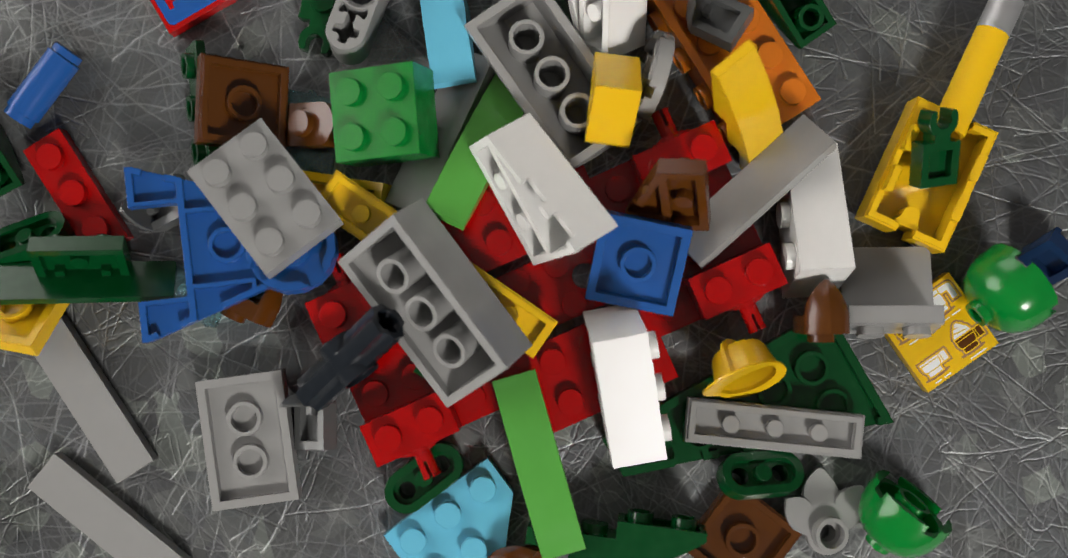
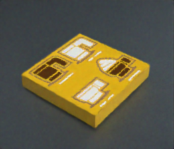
(951, 346)

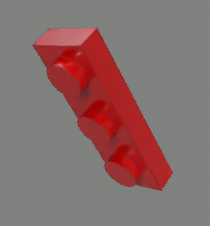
(75, 186)

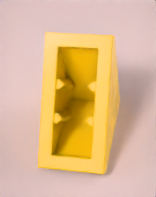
(613, 99)

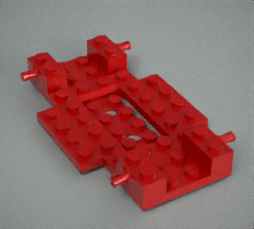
(408, 416)

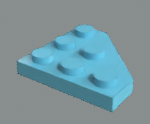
(461, 521)

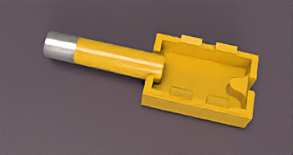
(933, 213)

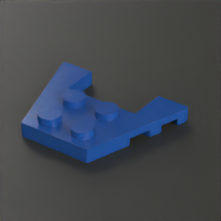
(212, 255)

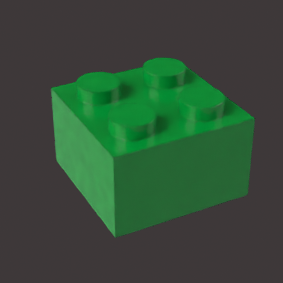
(384, 114)

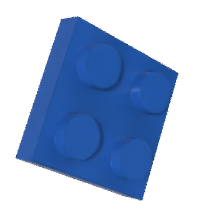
(639, 264)

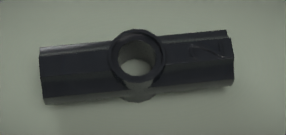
(350, 357)

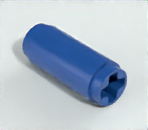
(43, 85)

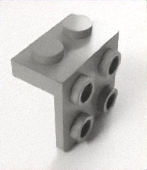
(892, 293)

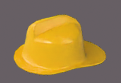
(743, 369)

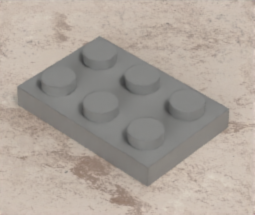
(265, 198)
(248, 440)

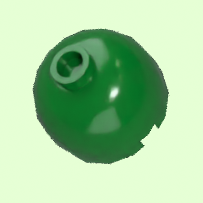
(1007, 292)
(900, 518)

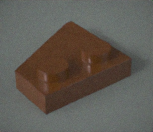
(675, 194)

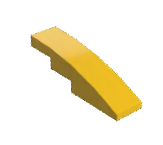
(746, 102)

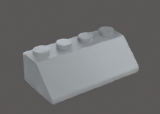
(542, 68)
(451, 316)

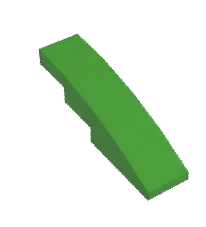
(461, 180)
(538, 465)

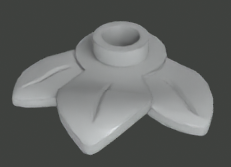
(822, 506)

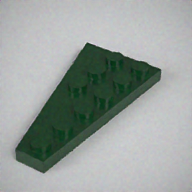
(816, 378)

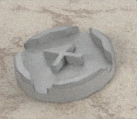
(655, 71)

